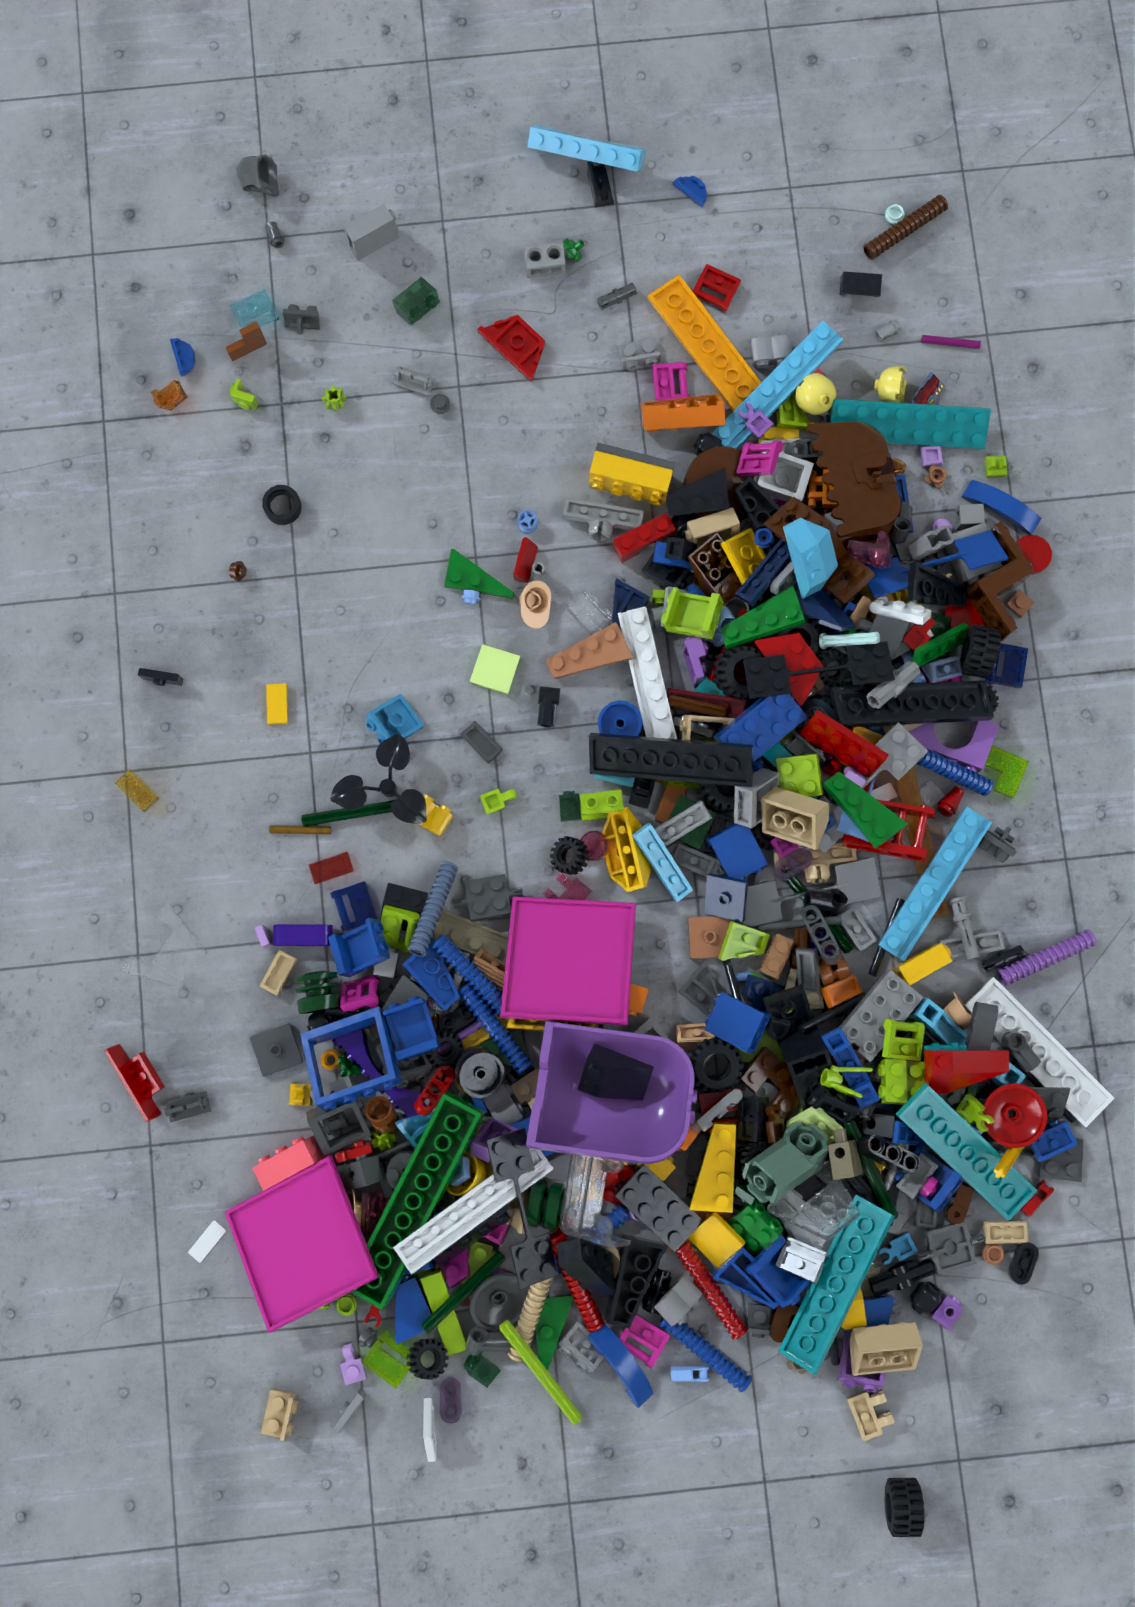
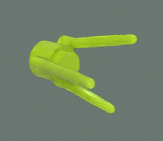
(832, 1079)

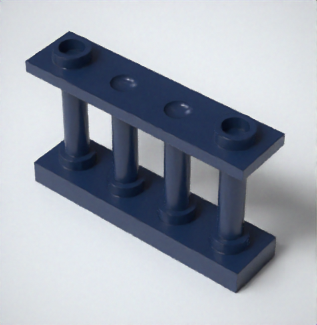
(764, 575)

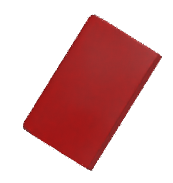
(525, 560)

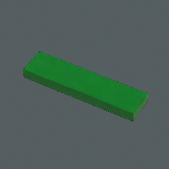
(940, 645)

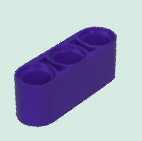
(301, 934)

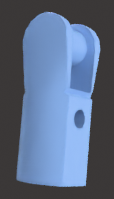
(685, 1373)

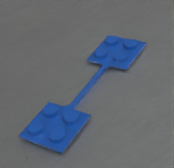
(975, 550)

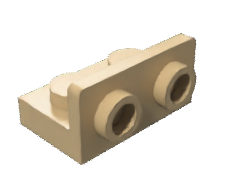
(279, 1413)

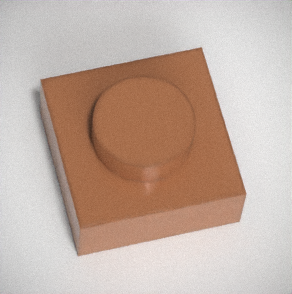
(1019, 603)

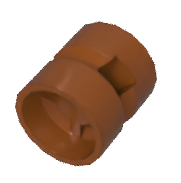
(828, 976)
(381, 1114)

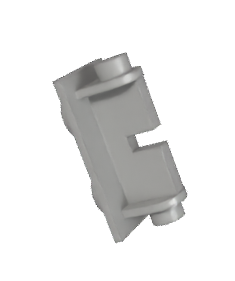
(413, 380)

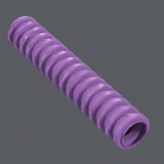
(1048, 956)

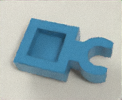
(901, 1247)

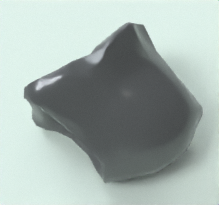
(258, 174)

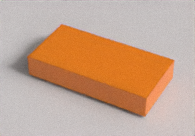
(841, 991)

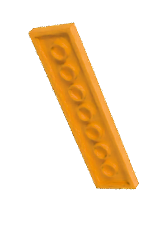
(704, 341)

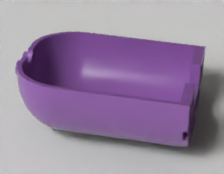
(610, 1127)

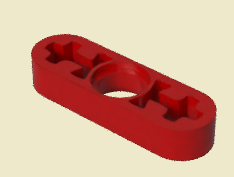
(428, 1094)

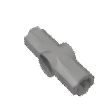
(891, 689)

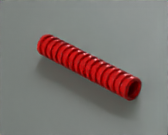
(711, 1290)
(586, 1305)

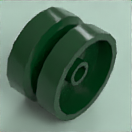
(545, 1204)

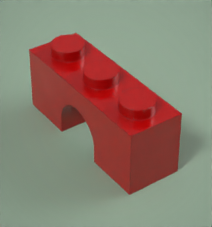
(632, 542)

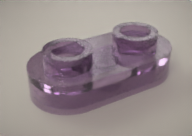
(792, 864)
(450, 1399)

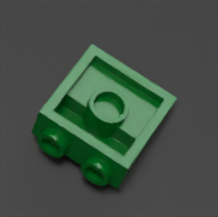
(755, 1227)

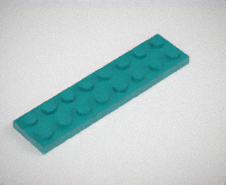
(918, 422)
(965, 1151)
(836, 1288)

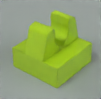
(995, 466)

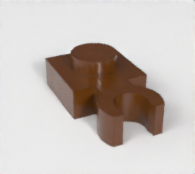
(775, 1126)

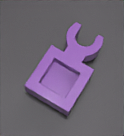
(757, 422)

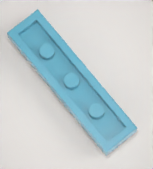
(662, 862)

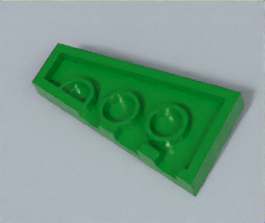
(764, 620)
(866, 812)

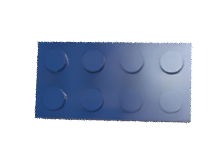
(763, 723)

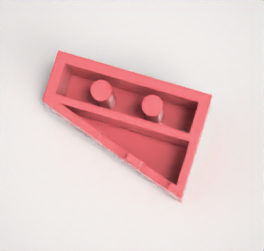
(288, 1161)

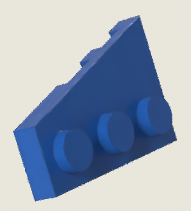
(433, 977)

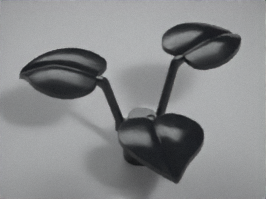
(394, 754)

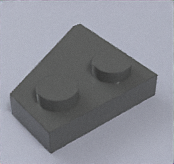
(701, 989)

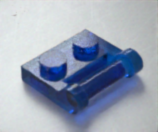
(1013, 667)
(360, 903)

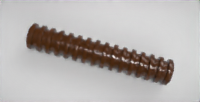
(905, 227)

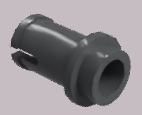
(276, 239)

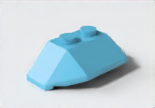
(810, 554)

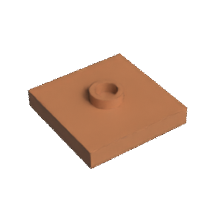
(706, 936)

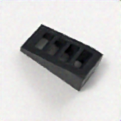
(639, 797)

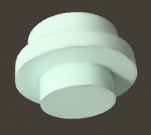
(894, 214)

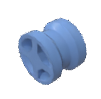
(529, 518)

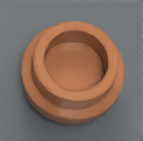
(993, 1254)

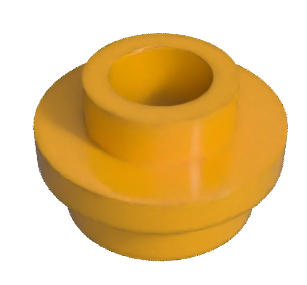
(324, 1059)

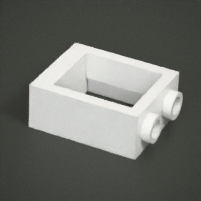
(782, 494)

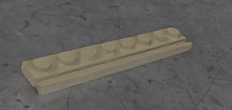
(471, 935)

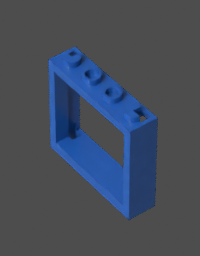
(340, 1028)

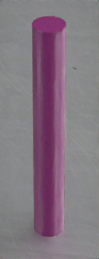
(950, 341)

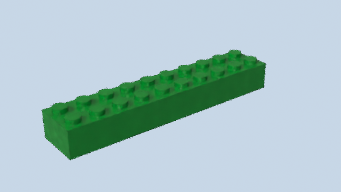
(419, 1191)

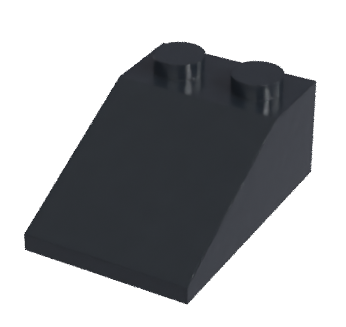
(614, 1075)

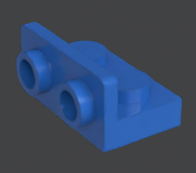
(1054, 1140)

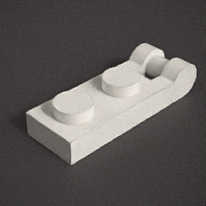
(900, 610)

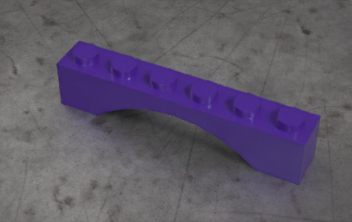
(358, 1051)

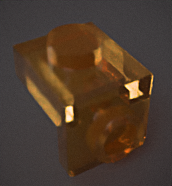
(169, 396)

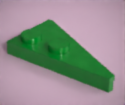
(465, 575)
(551, 1325)

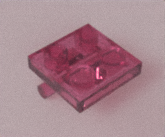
(876, 554)

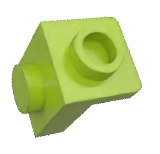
(242, 398)

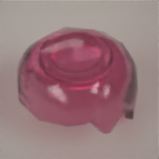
(597, 845)

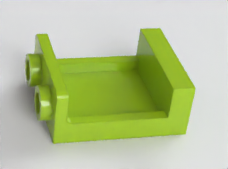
(692, 614)
(598, 804)

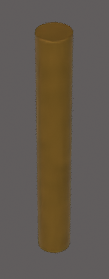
(280, 829)

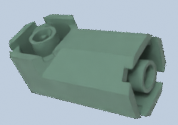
(786, 1162)

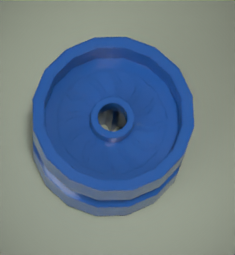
(620, 712)

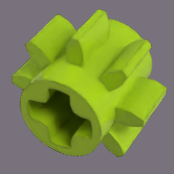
(334, 403)
(384, 1141)

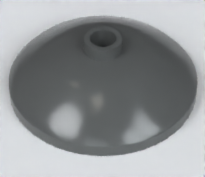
(492, 1310)

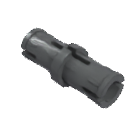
(616, 296)

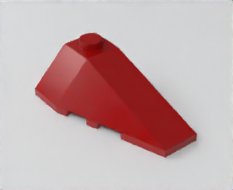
(957, 1069)

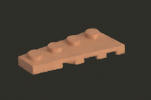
(597, 650)

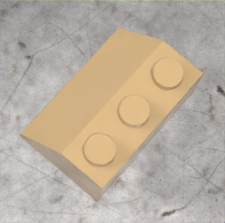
(794, 817)
(885, 1348)

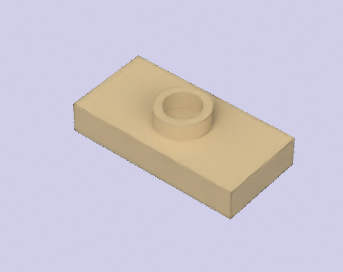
(278, 972)
(1005, 1232)

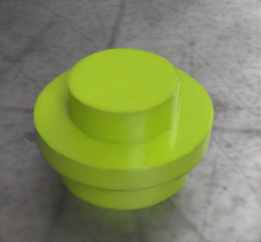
(346, 1305)

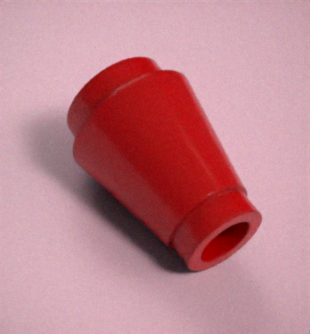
(950, 802)

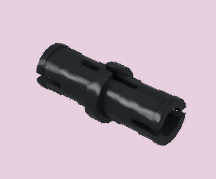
(1003, 958)

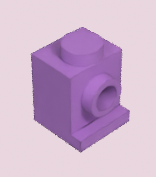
(940, 1312)

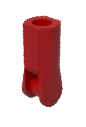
(1035, 1202)

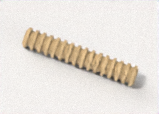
(530, 1314)

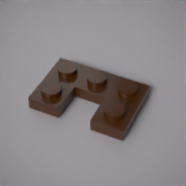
(769, 1066)

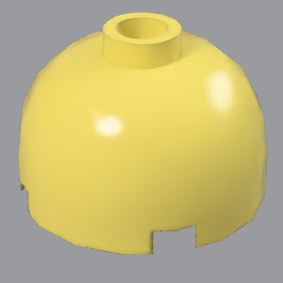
(891, 385)
(815, 394)

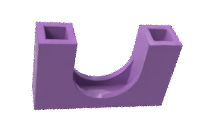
(972, 755)

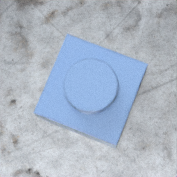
(462, 1173)

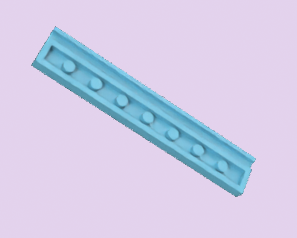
(781, 383)
(934, 883)

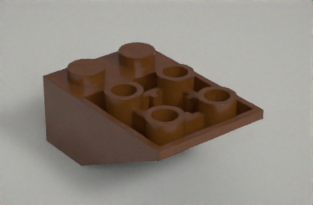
(714, 569)

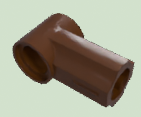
(802, 939)

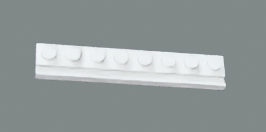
(647, 674)
(465, 1215)

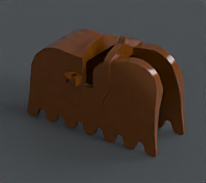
(860, 478)

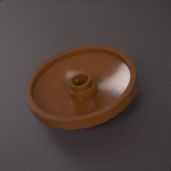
(711, 461)

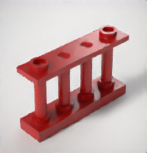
(896, 847)

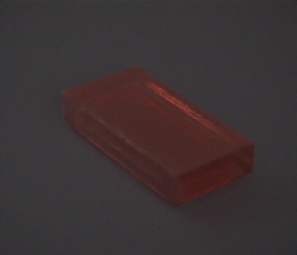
(331, 868)

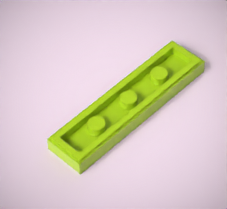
(450, 1327)

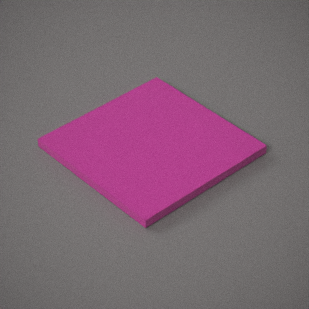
(569, 961)
(301, 1244)

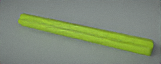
(540, 1372)

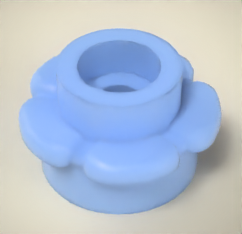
(471, 596)

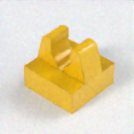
(300, 1094)

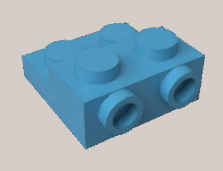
(393, 718)

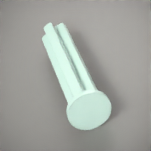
(848, 639)

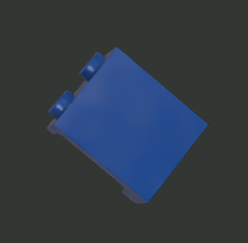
(737, 851)
(359, 948)
(737, 1022)
(411, 1028)
(947, 1185)
(777, 1282)

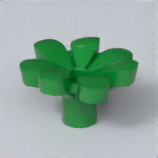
(573, 248)
(347, 1066)

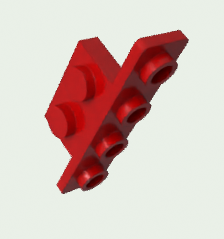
(138, 1078)

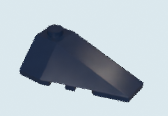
(824, 609)

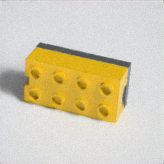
(631, 474)

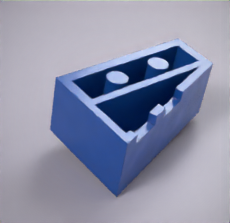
(734, 1273)

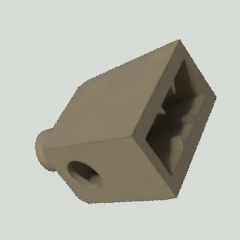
(844, 1165)

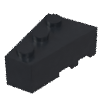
(588, 1264)

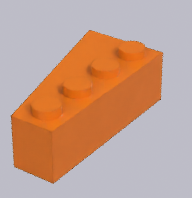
(683, 413)

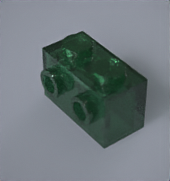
(416, 301)

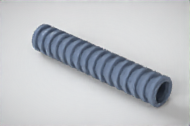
(433, 909)

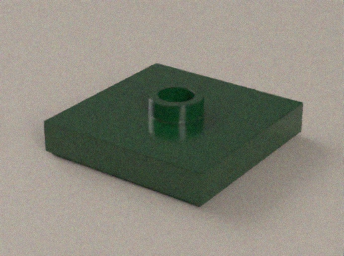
(696, 836)

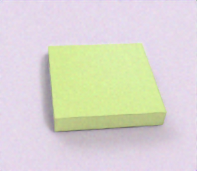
(495, 669)

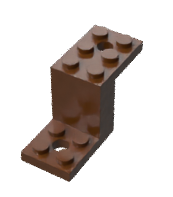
(847, 564)
(986, 591)

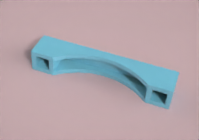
(597, 151)
(945, 1030)

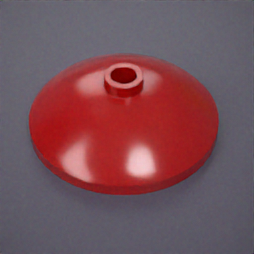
(1025, 1124)

